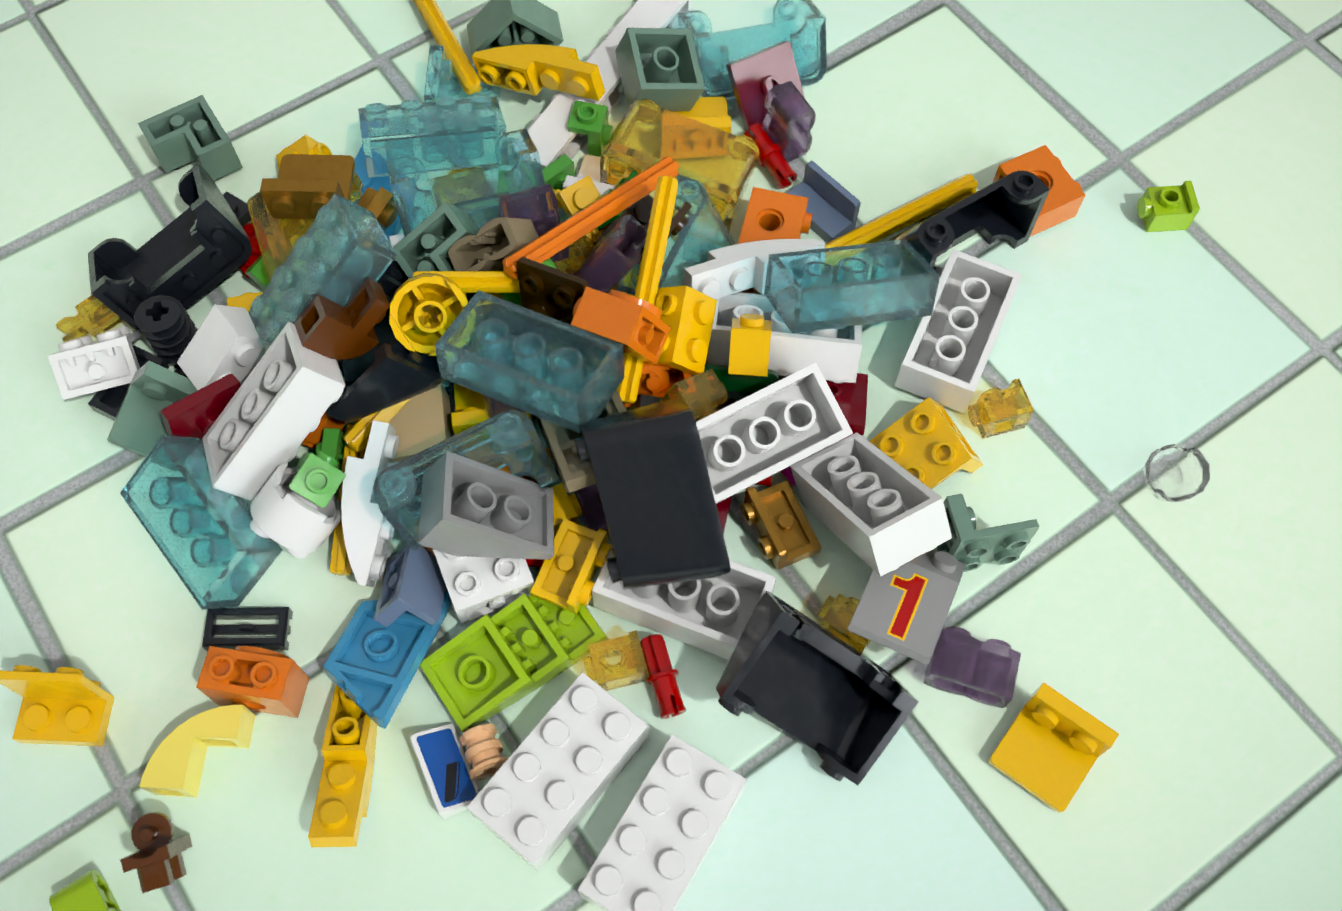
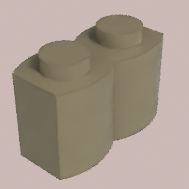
(491, 244)

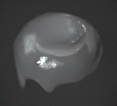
(1176, 473)

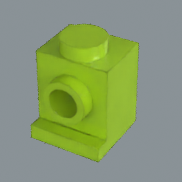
(1168, 207)

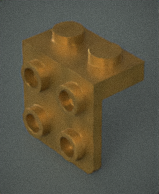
(307, 184)

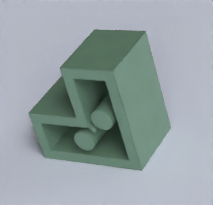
(514, 23)
(191, 134)
(430, 241)

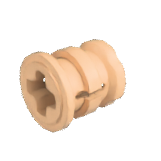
(482, 751)

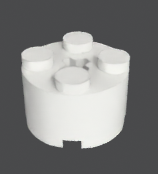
(290, 517)

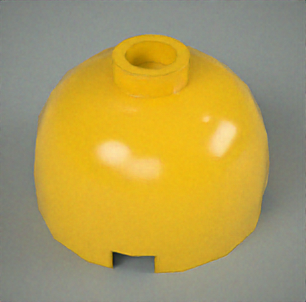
(425, 310)

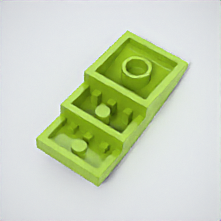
(508, 657)

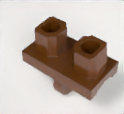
(158, 857)

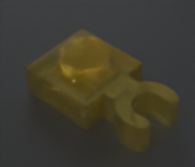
(92, 318)

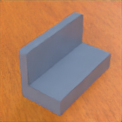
(832, 205)
(411, 585)

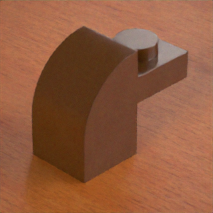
(341, 330)

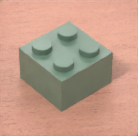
(660, 67)

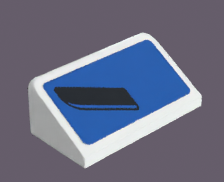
(445, 769)

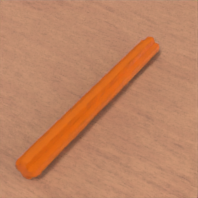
(592, 216)

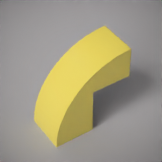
(180, 757)

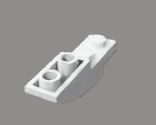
(740, 266)
(362, 520)

